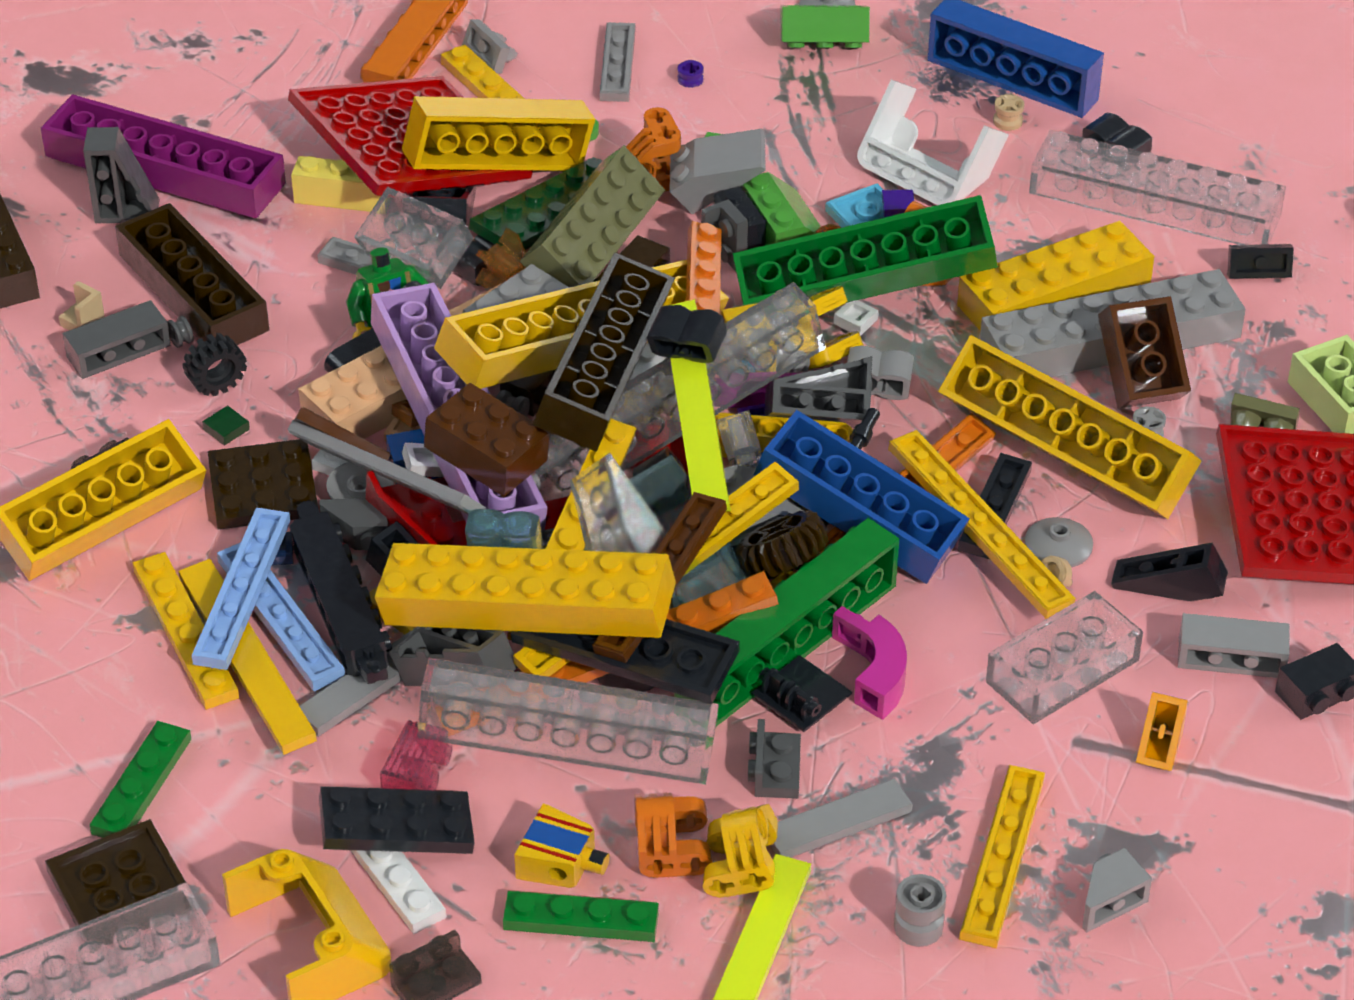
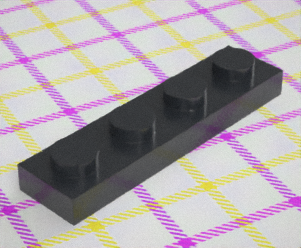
(1000, 494)

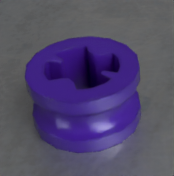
(690, 73)

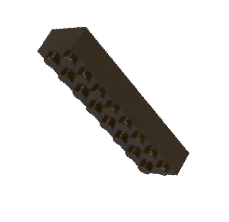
(603, 352)

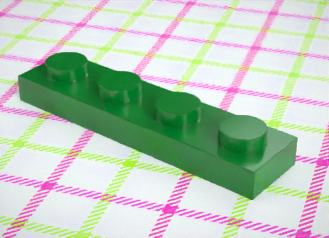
(141, 779)
(581, 916)

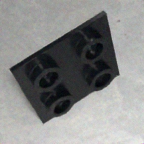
(800, 692)

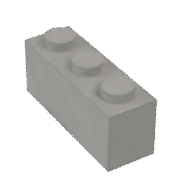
(1233, 645)

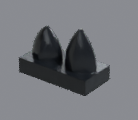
(1260, 261)

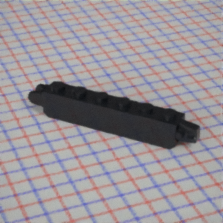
(338, 594)

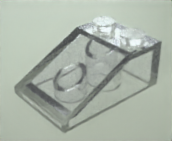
(613, 511)

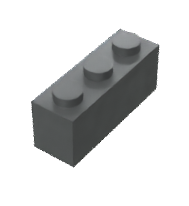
(116, 339)

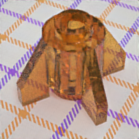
(501, 261)

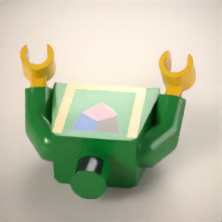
(381, 276)

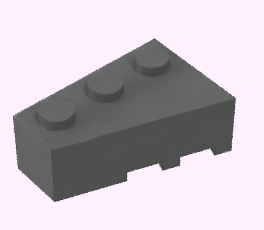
(115, 177)
(826, 394)
(465, 646)

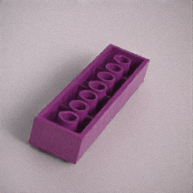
(173, 156)

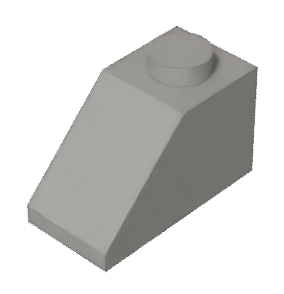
(1115, 888)

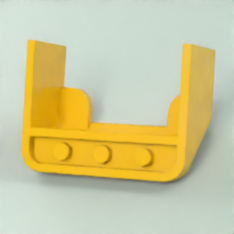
(349, 947)

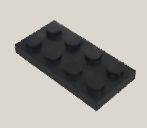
(396, 820)

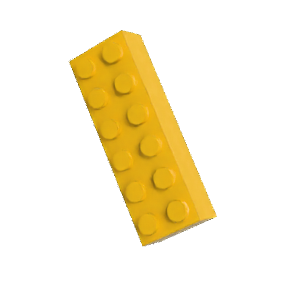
(497, 133)
(1065, 270)
(99, 499)

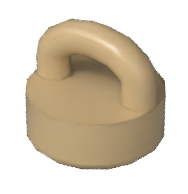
(1060, 569)

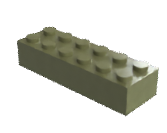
(596, 220)

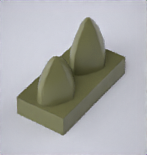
(1256, 412)

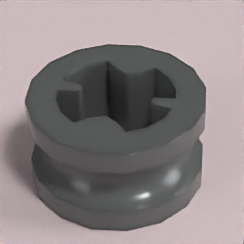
(180, 331)

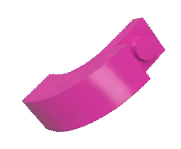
(883, 682)

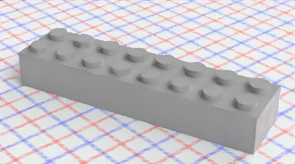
(1068, 334)

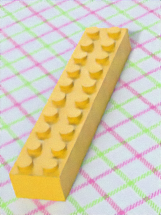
(528, 333)

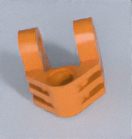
(656, 144)
(657, 824)

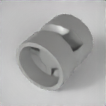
(920, 910)

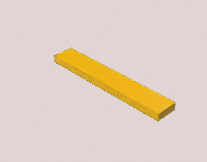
(1002, 857)

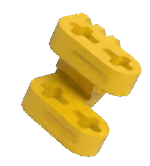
(839, 346)
(744, 841)

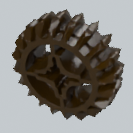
(782, 544)

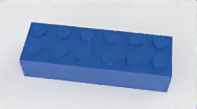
(1015, 56)
(853, 486)

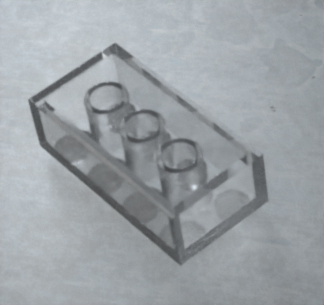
(1064, 657)

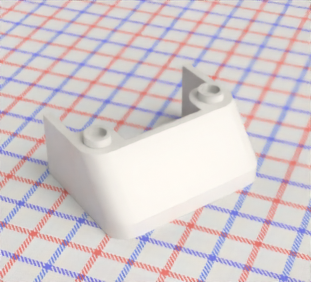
(890, 153)

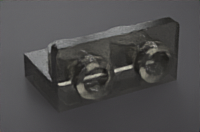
(434, 971)

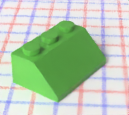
(824, 25)
(782, 208)

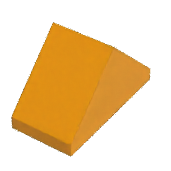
(1162, 731)

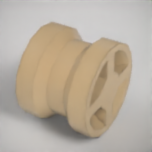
(1008, 112)

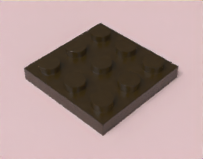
(261, 477)
(114, 872)

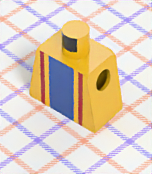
(558, 850)

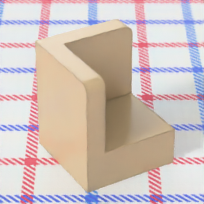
(85, 310)

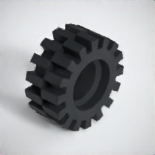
(205, 355)

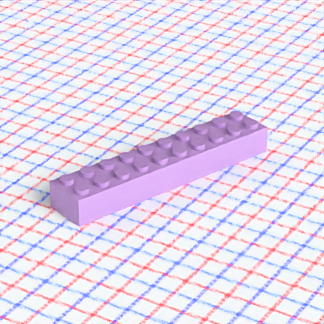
(407, 329)

